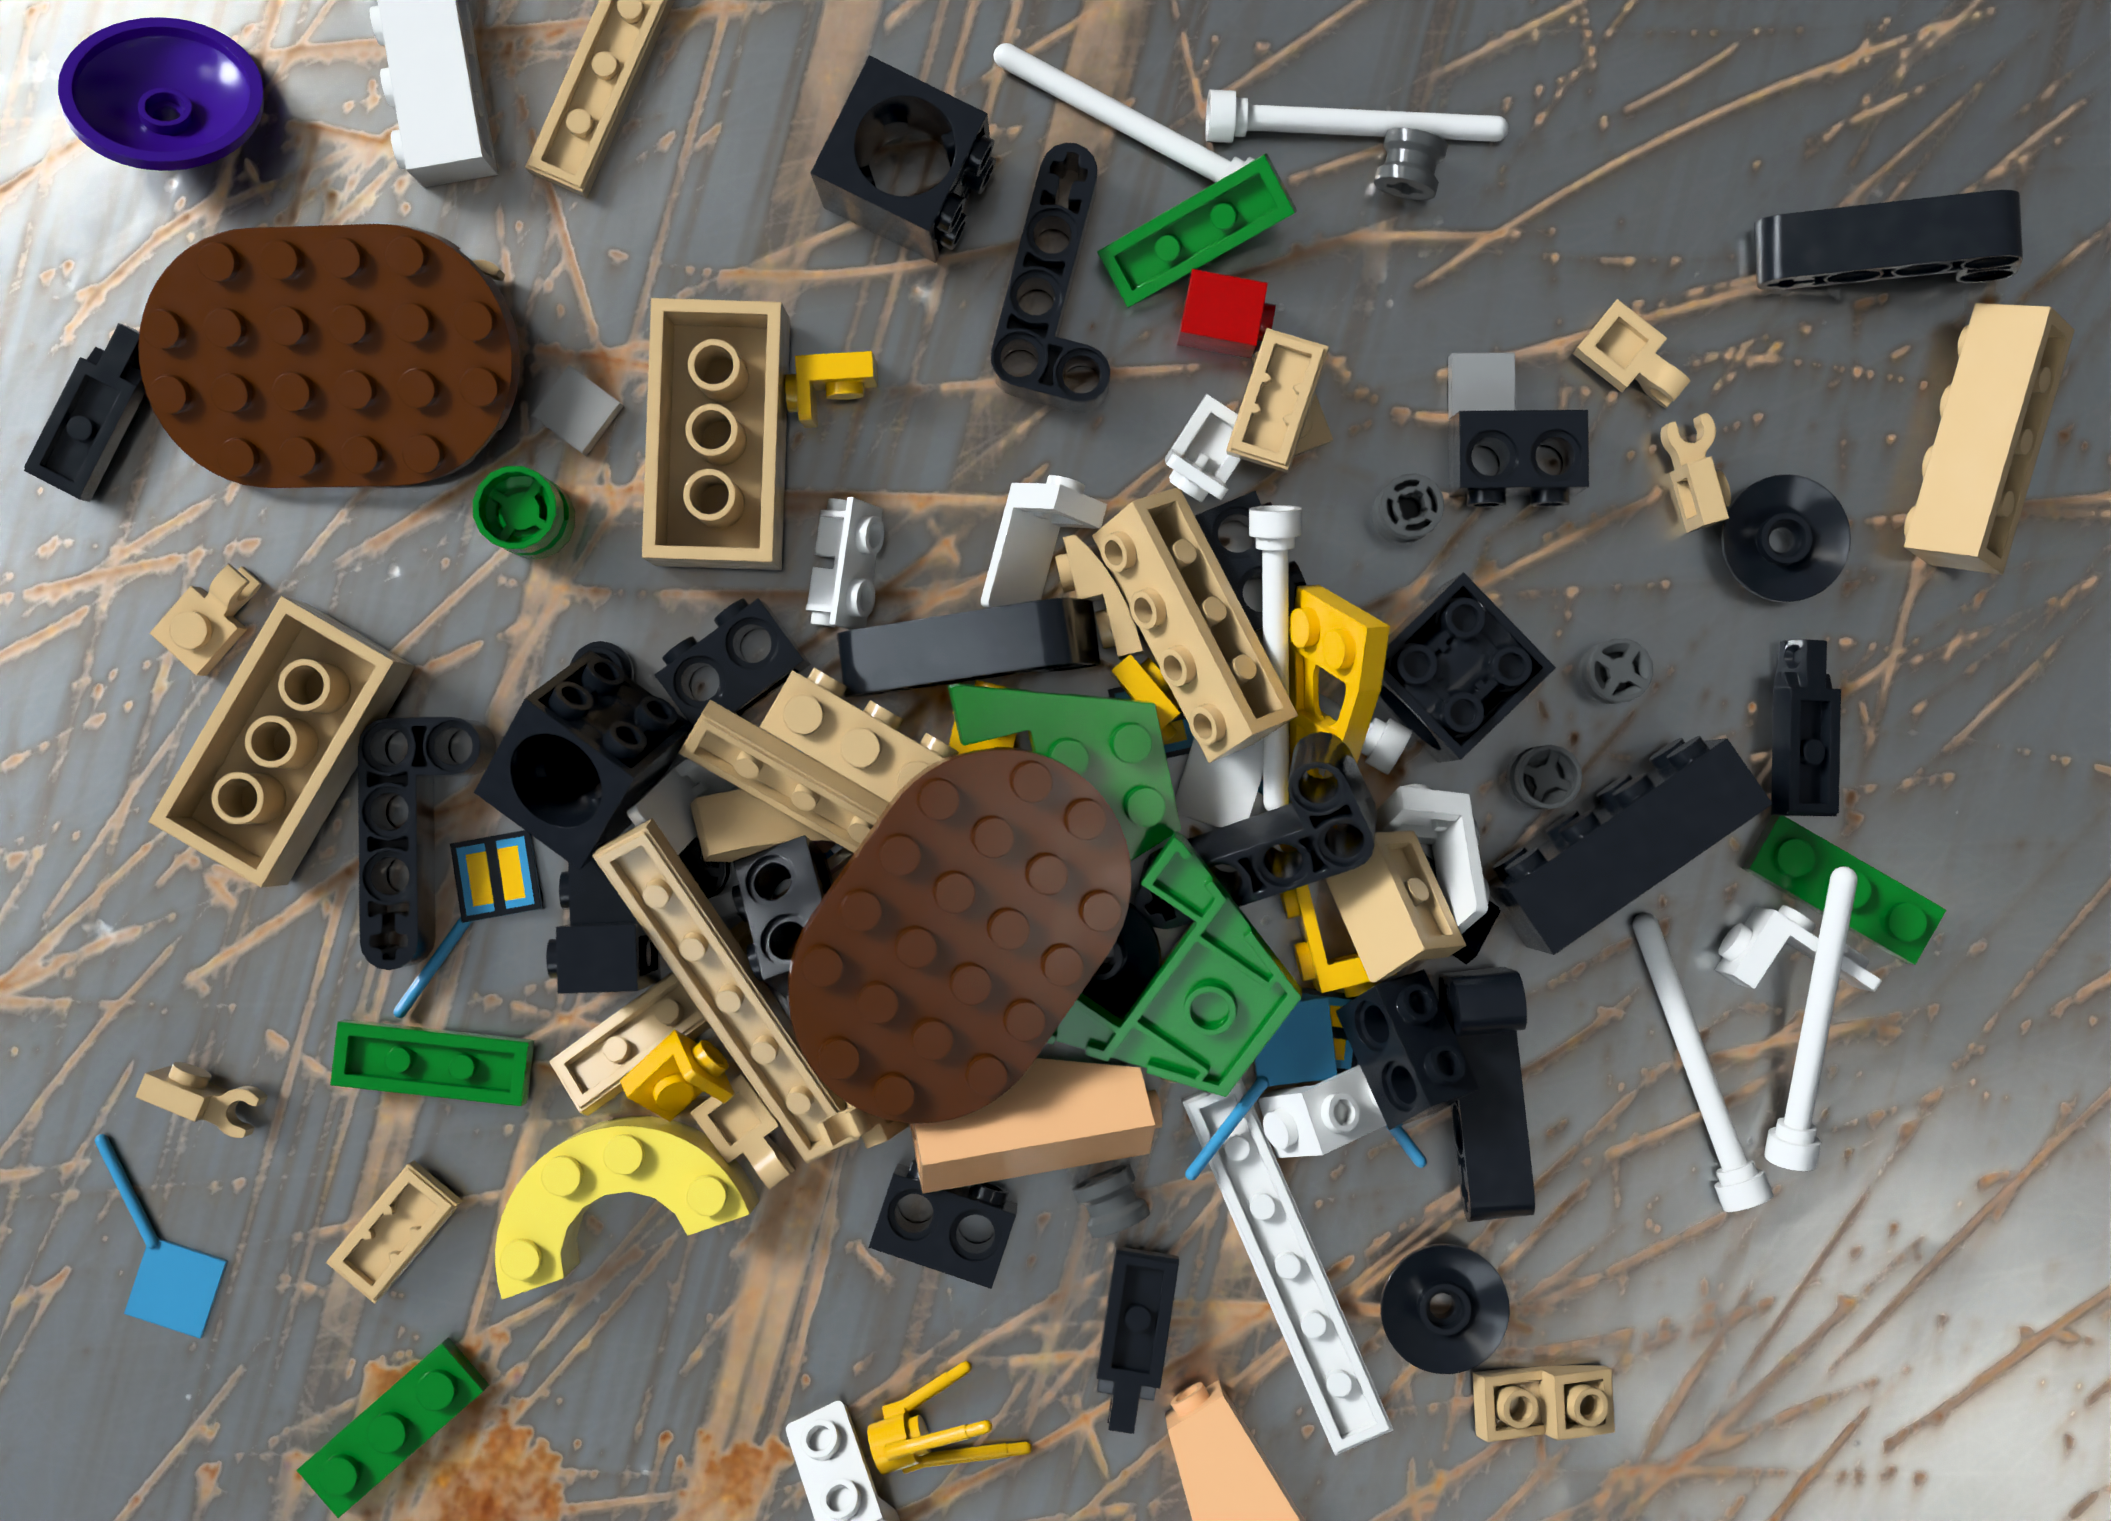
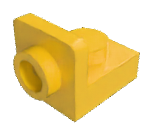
(838, 373)
(677, 1075)

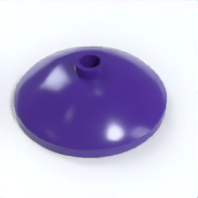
(161, 93)

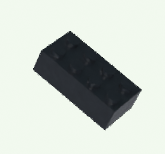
(1626, 843)

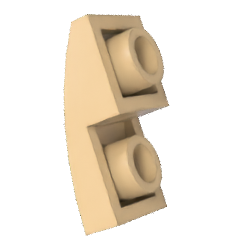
(1086, 574)
(740, 825)
(1543, 1400)

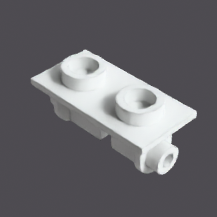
(853, 536)

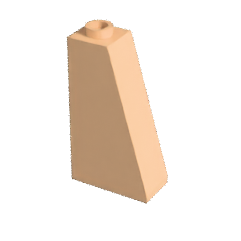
(1046, 1122)
(1222, 1462)

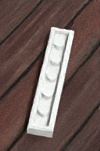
(1290, 1273)

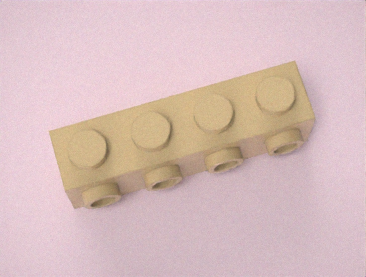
(1988, 437)
(1194, 624)
(847, 739)

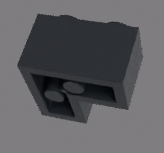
(604, 941)

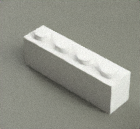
(435, 90)

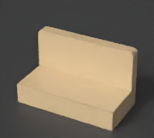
(1395, 907)

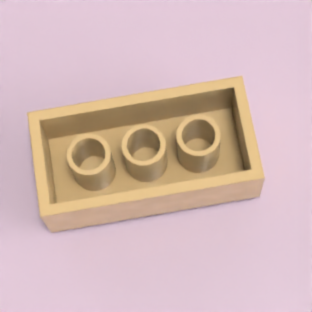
(716, 434)
(280, 744)

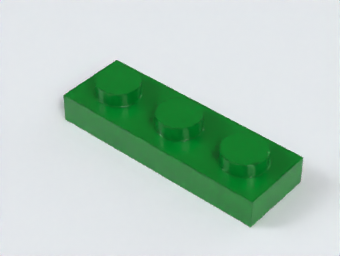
(1197, 230)
(1882, 907)
(432, 1062)
(393, 1427)

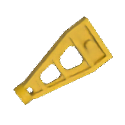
(1348, 645)

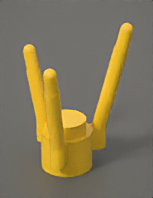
(905, 1441)

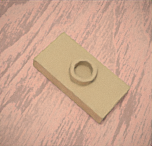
(1277, 400)
(394, 1231)

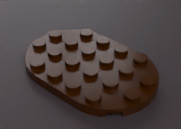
(328, 355)
(959, 935)

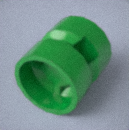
(523, 512)

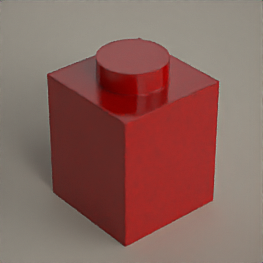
(1225, 314)

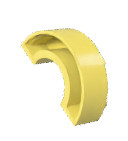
(612, 1157)

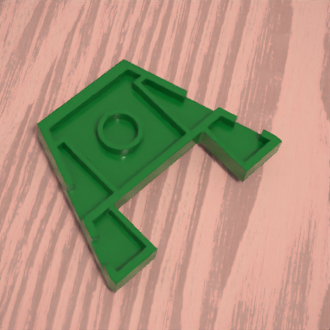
(1101, 738)
(1209, 1000)

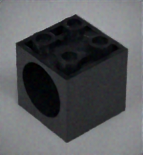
(896, 105)
(1458, 669)
(582, 757)

